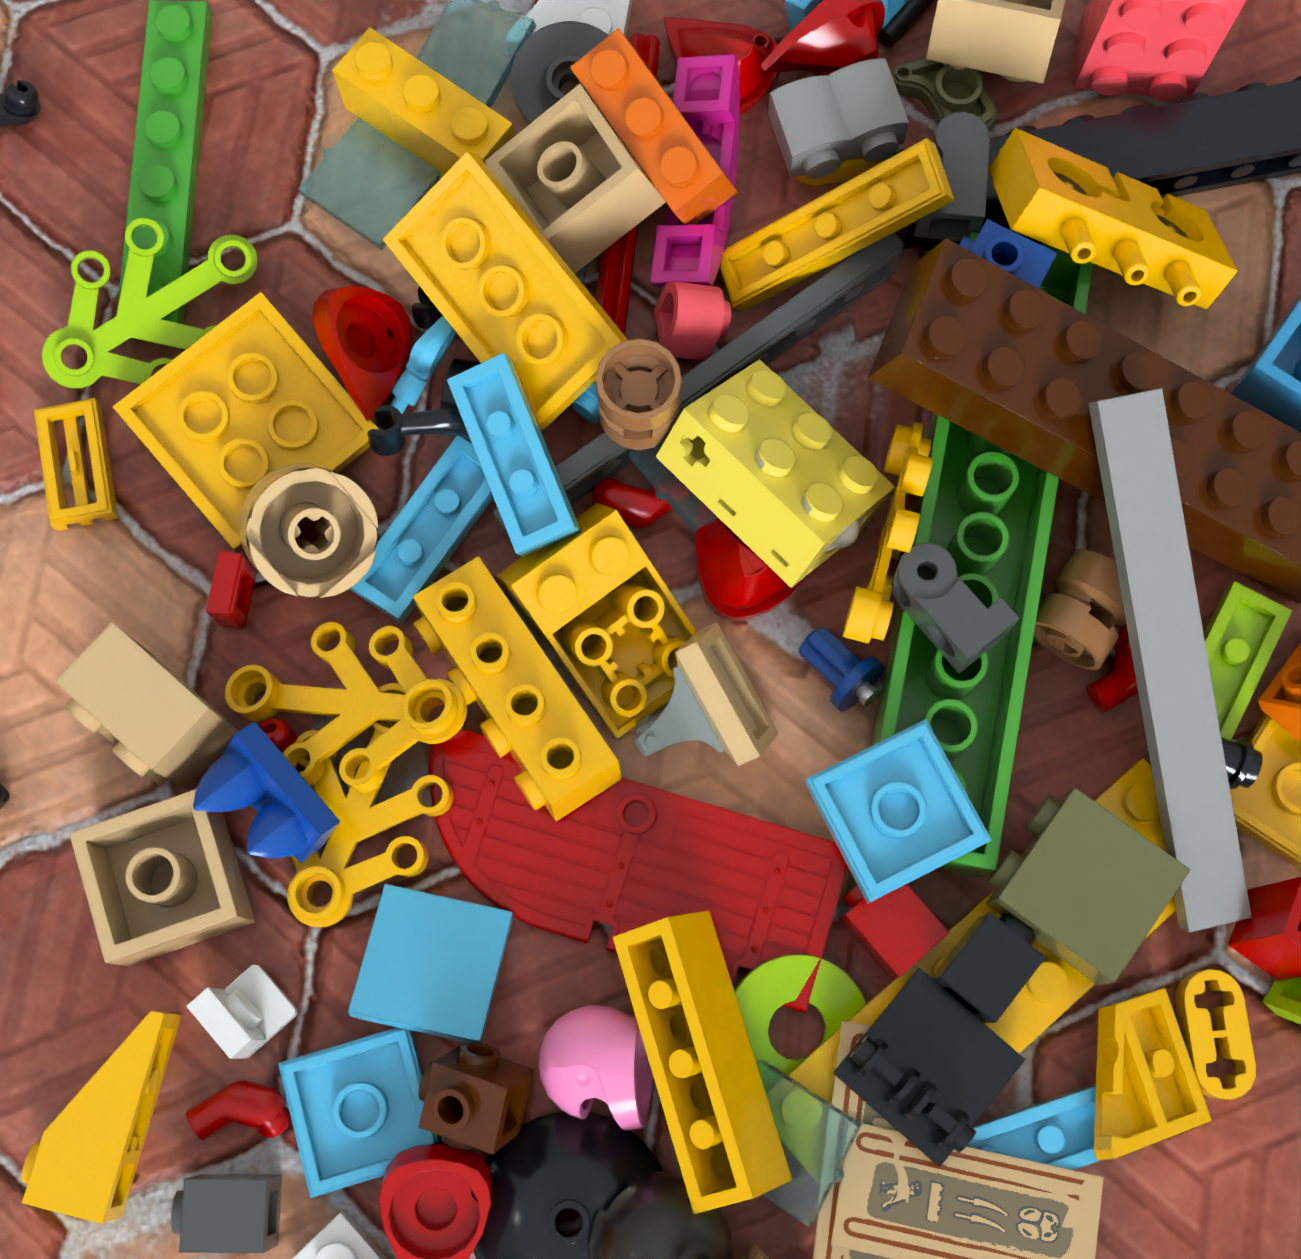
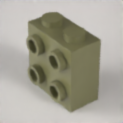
(1086, 885)

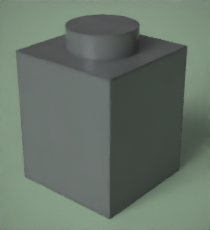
(227, 1213)

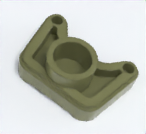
(945, 89)

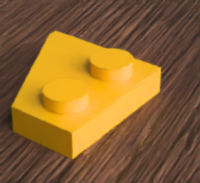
(1143, 1077)

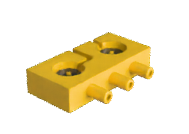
(1110, 220)

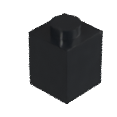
(990, 965)

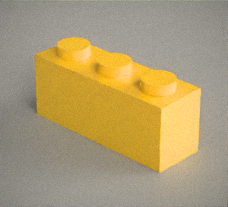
(416, 104)

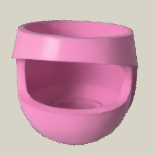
(598, 1056)

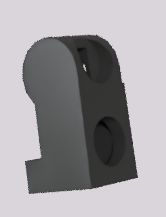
(964, 152)
(946, 608)

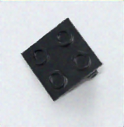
(929, 1067)

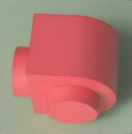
(691, 319)

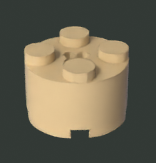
(345, 530)

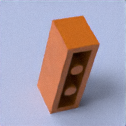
(653, 129)

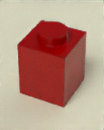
(893, 928)
(1274, 931)

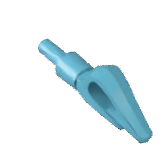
(422, 363)

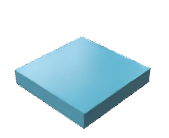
(897, 811)
(431, 964)
(355, 1108)

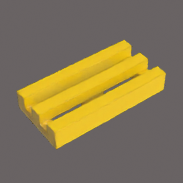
(85, 511)

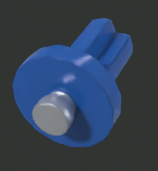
(849, 676)

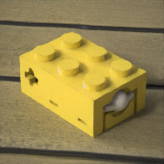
(774, 471)

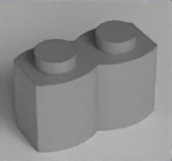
(838, 118)

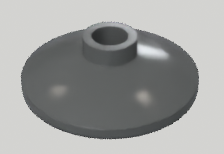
(545, 64)

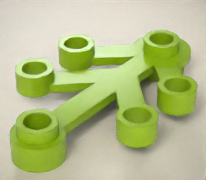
(136, 314)

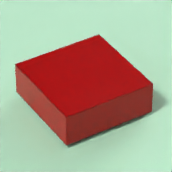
(231, 590)

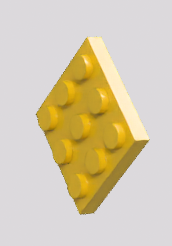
(242, 408)

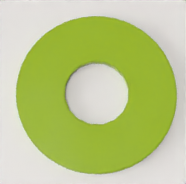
(780, 982)

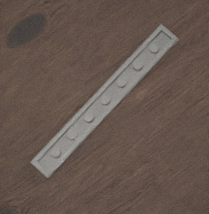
(1170, 656)

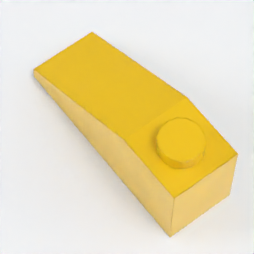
(97, 1140)

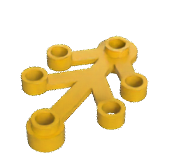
(909, 461)
(355, 707)
(358, 822)

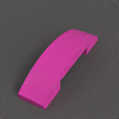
(710, 102)

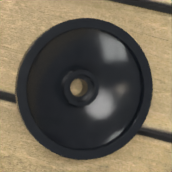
(555, 1167)

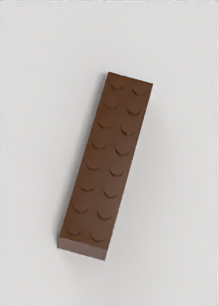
(1023, 375)

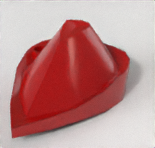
(830, 36)
(707, 38)
(354, 336)
(734, 577)
(431, 1202)

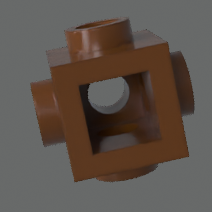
(474, 1098)

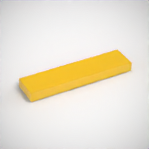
(836, 225)

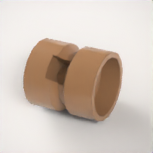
(642, 379)
(1083, 614)

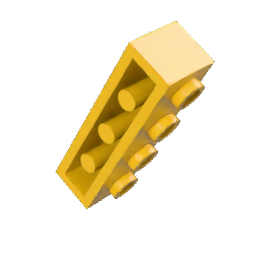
(517, 690)
(702, 1061)

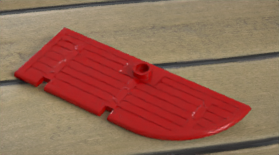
(635, 861)

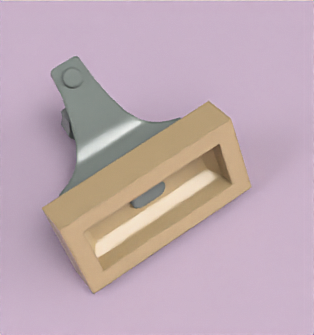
(710, 703)

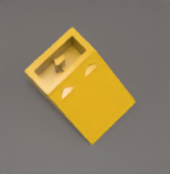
(603, 617)

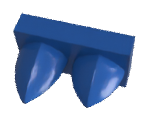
(257, 774)

